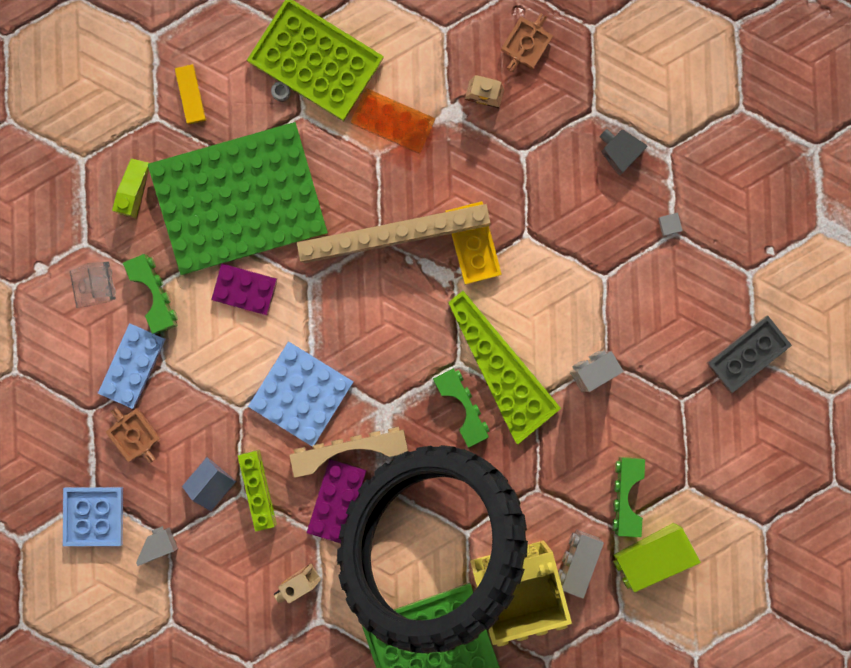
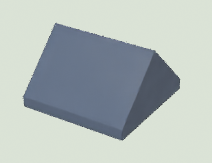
(208, 484)

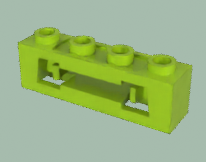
(257, 490)

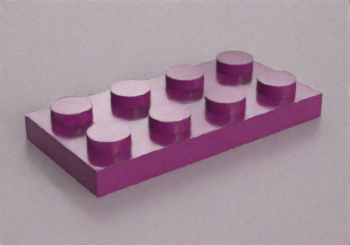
(335, 495)

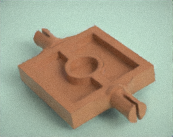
(527, 42)
(133, 435)

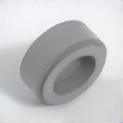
(280, 91)

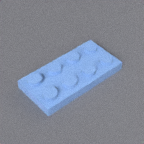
(131, 366)

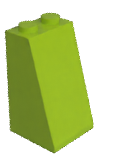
(656, 557)

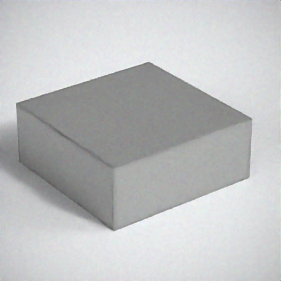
(670, 224)

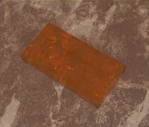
(393, 121)

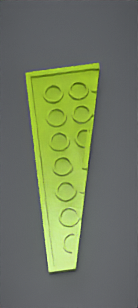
(515, 389)

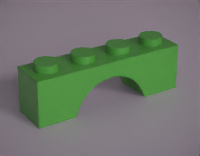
(160, 315)
(472, 429)
(629, 472)

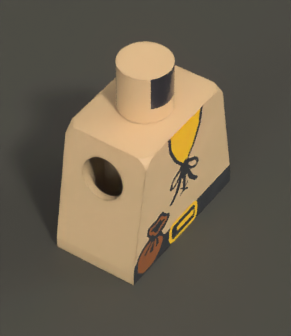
(485, 91)
(297, 584)

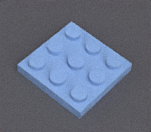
(93, 516)

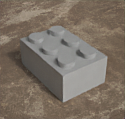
(596, 371)
(579, 562)

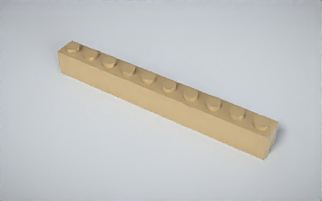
(394, 233)

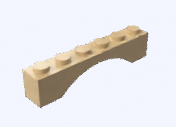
(308, 461)

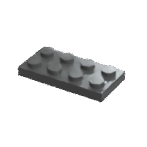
(749, 354)

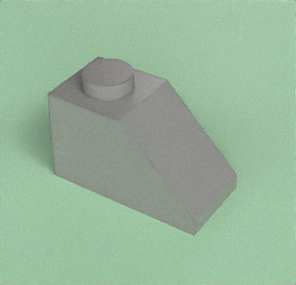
(157, 545)

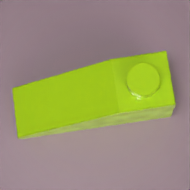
(131, 189)

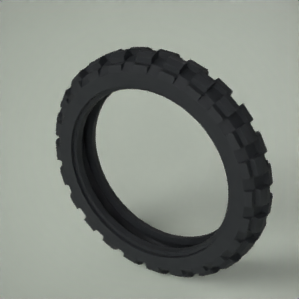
(499, 581)

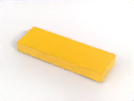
(190, 94)

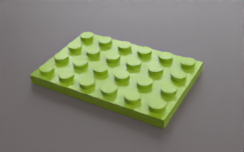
(315, 59)

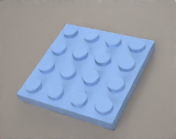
(300, 394)

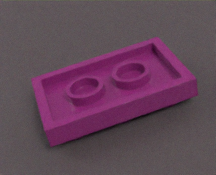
(244, 289)

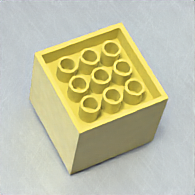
(537, 600)

